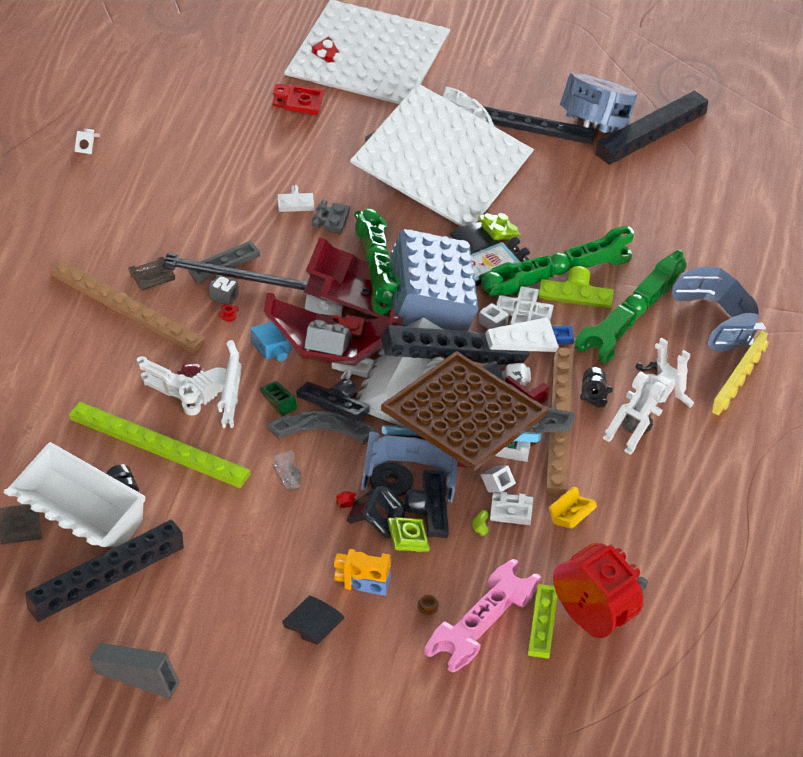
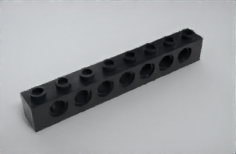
(435, 343)
(104, 570)

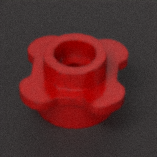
(228, 312)
(345, 499)

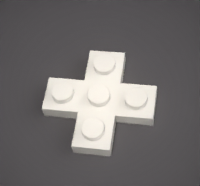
(525, 306)

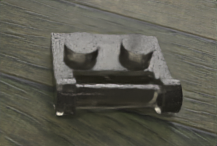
(151, 274)

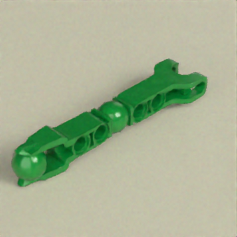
(371, 230)
(533, 270)
(625, 315)

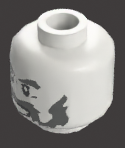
(518, 372)

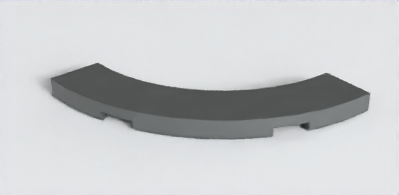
(320, 421)

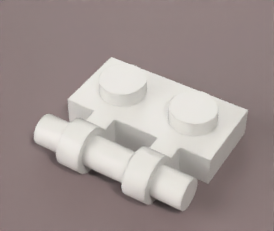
(511, 508)

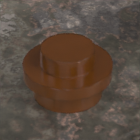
(428, 605)

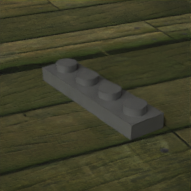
(229, 258)

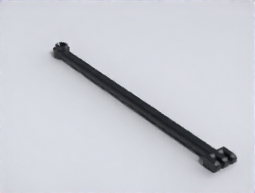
(173, 261)

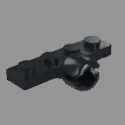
(337, 399)
(431, 503)

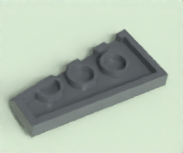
(555, 421)

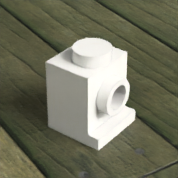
(493, 317)

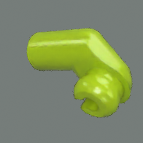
(479, 523)

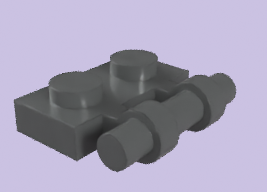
(335, 219)

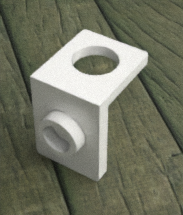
(89, 135)

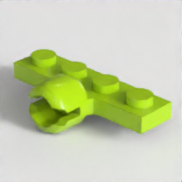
(576, 290)

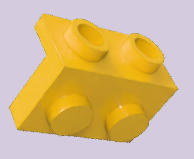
(571, 508)

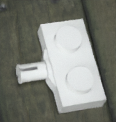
(295, 201)
(361, 369)

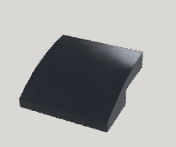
(475, 236)
(313, 619)

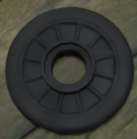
(403, 477)

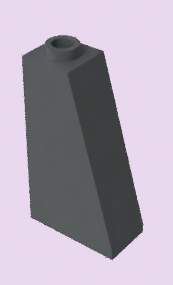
(137, 668)

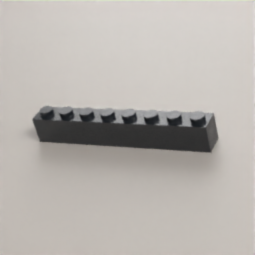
(651, 127)

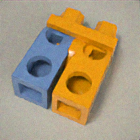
(364, 571)

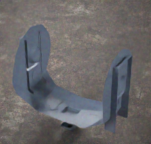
(730, 296)
(408, 449)

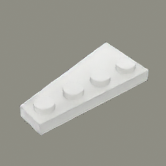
(524, 336)

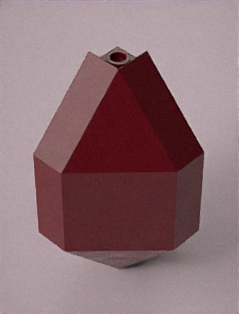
(294, 322)

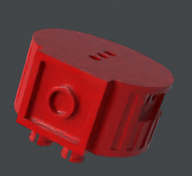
(599, 589)

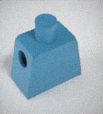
(270, 341)

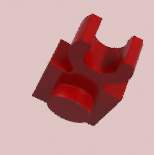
(352, 323)

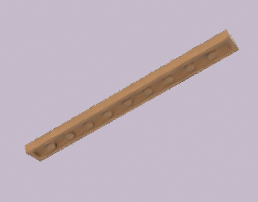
(128, 307)
(559, 441)

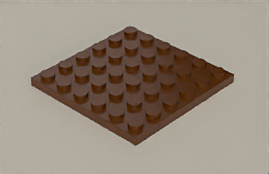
(464, 410)

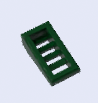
(280, 399)

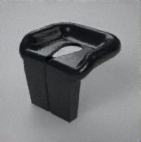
(366, 509)

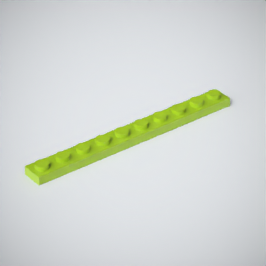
(160, 444)

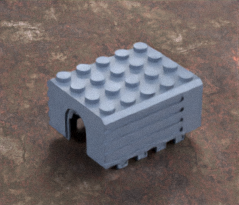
(434, 280)

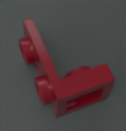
(539, 393)

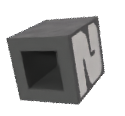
(223, 290)

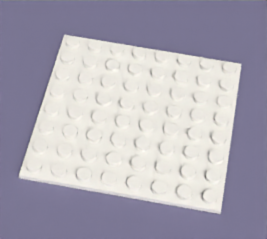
(376, 55)
(442, 156)

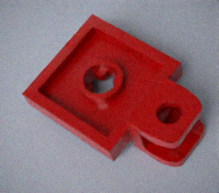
(294, 98)

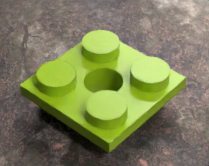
(499, 226)
(402, 540)

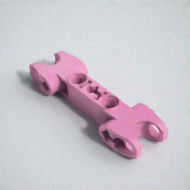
(461, 638)

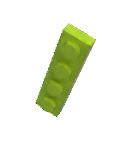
(543, 622)

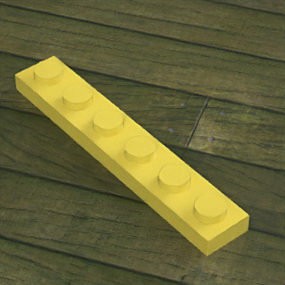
(739, 375)

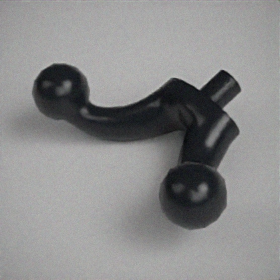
(651, 365)
(601, 403)

